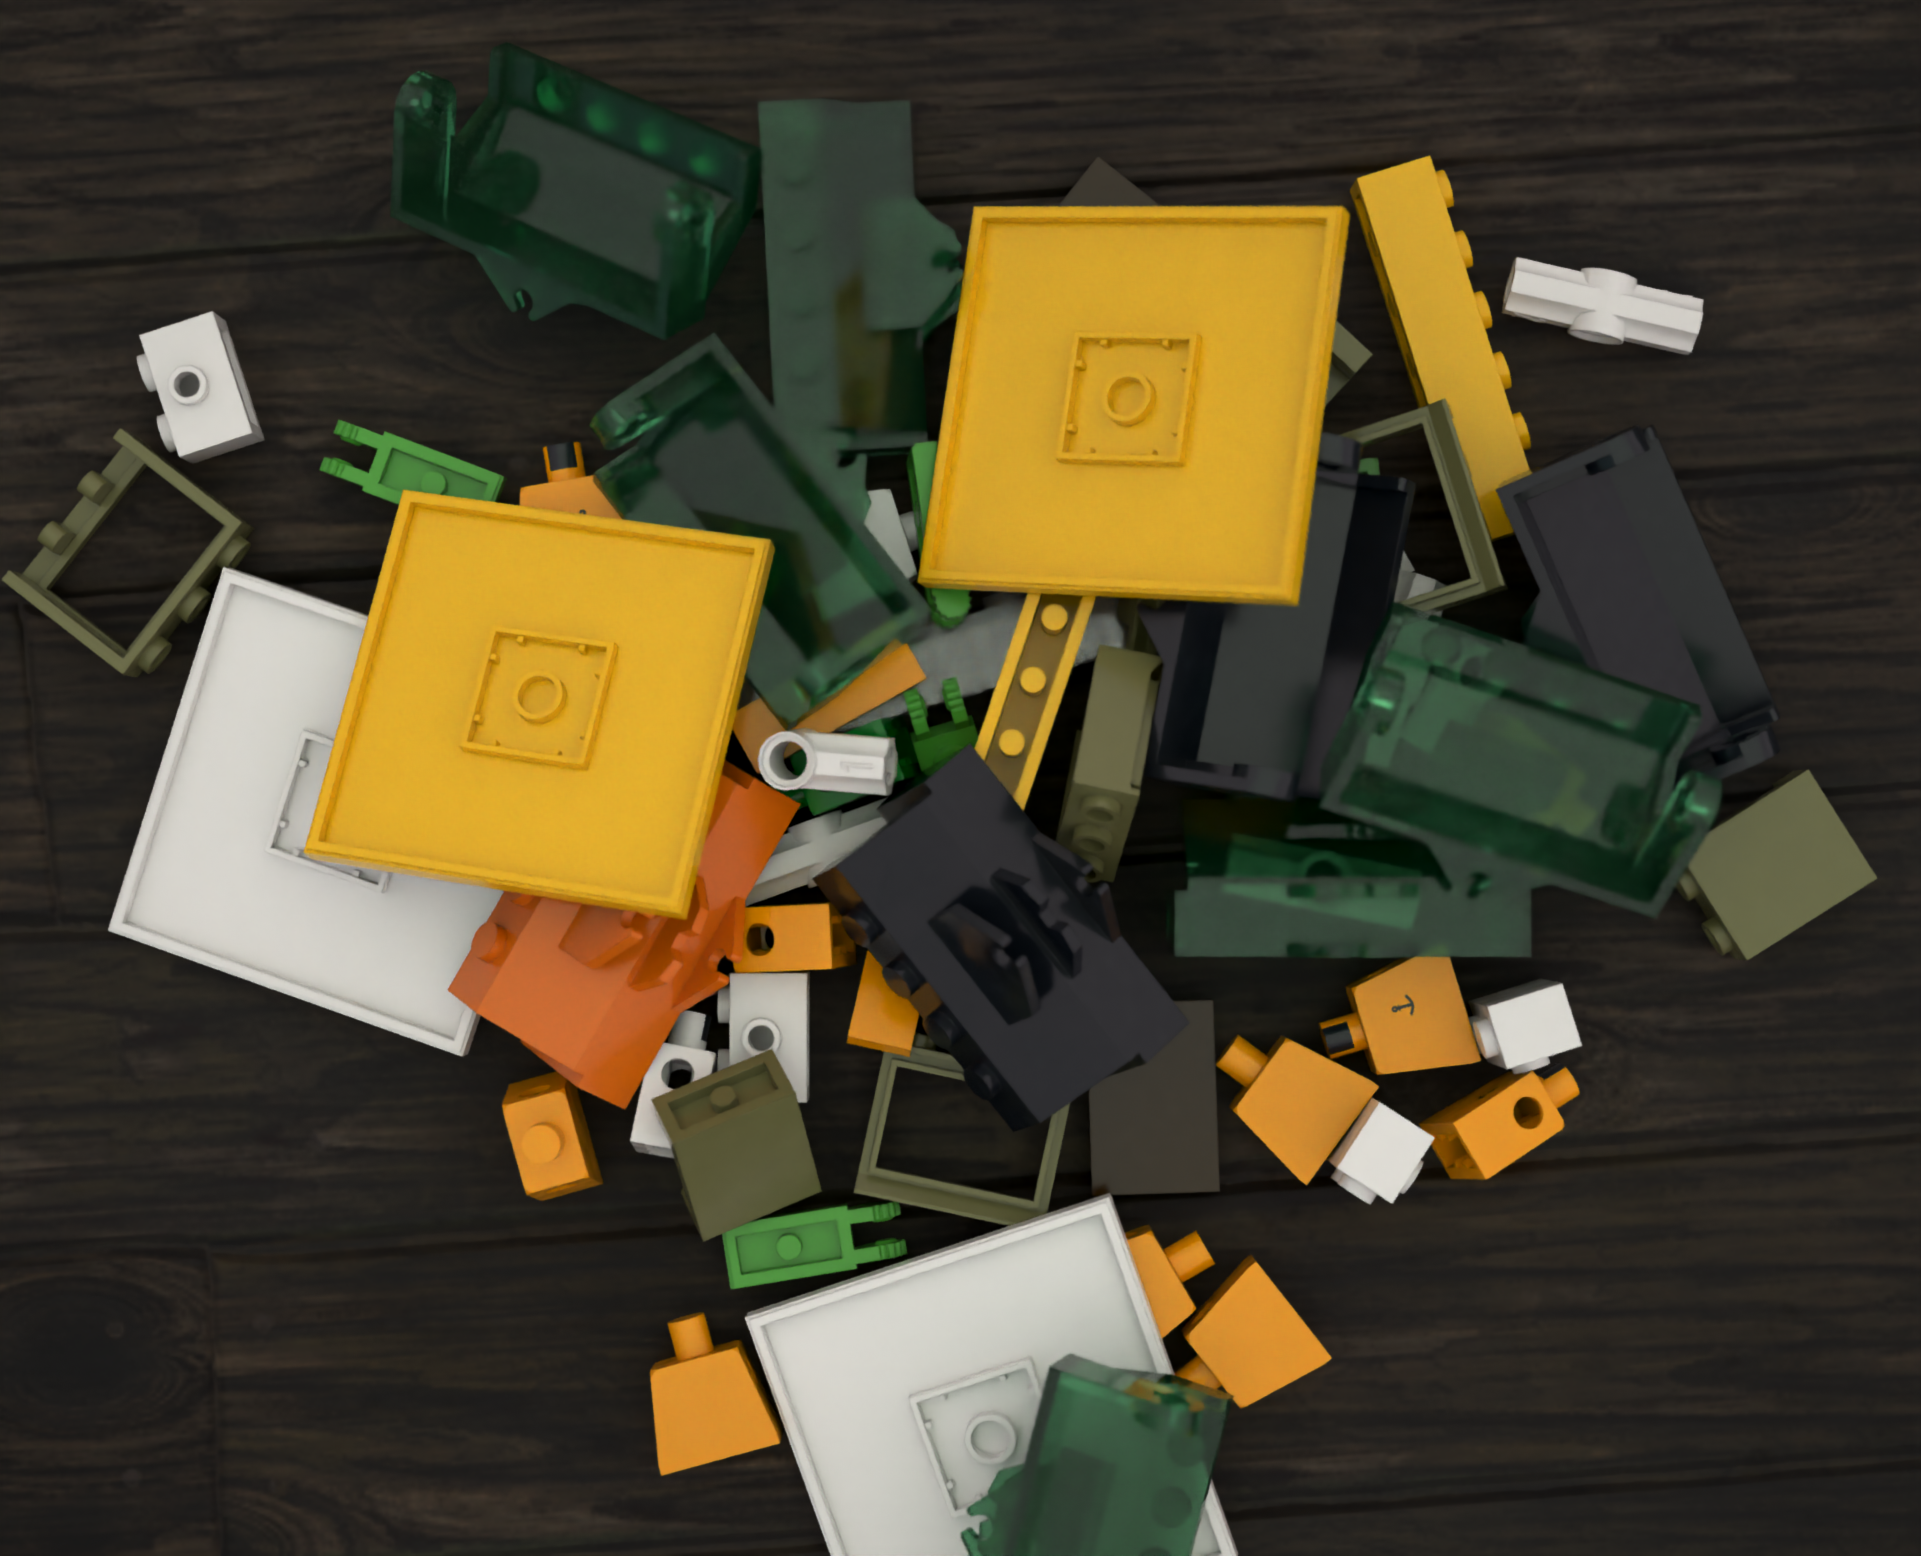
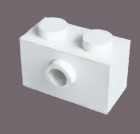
(199, 388)
(768, 1014)
(1524, 1025)
(1379, 1154)

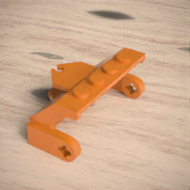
(606, 984)

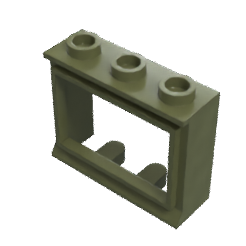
(1460, 497)
(66, 540)
(1109, 759)
(941, 1194)

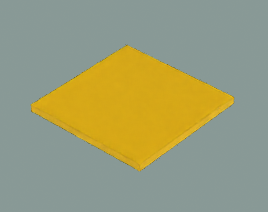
(1136, 401)
(542, 703)

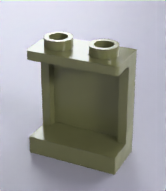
(1773, 867)
(738, 1144)

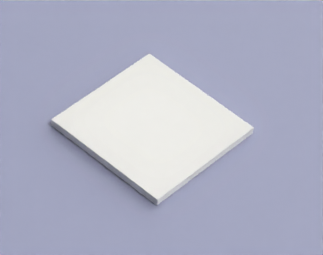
(229, 821)
(934, 1370)

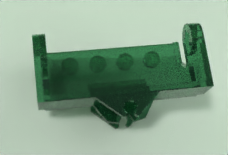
(574, 190)
(851, 270)
(733, 466)
(1519, 765)
(1325, 886)
(1108, 1469)

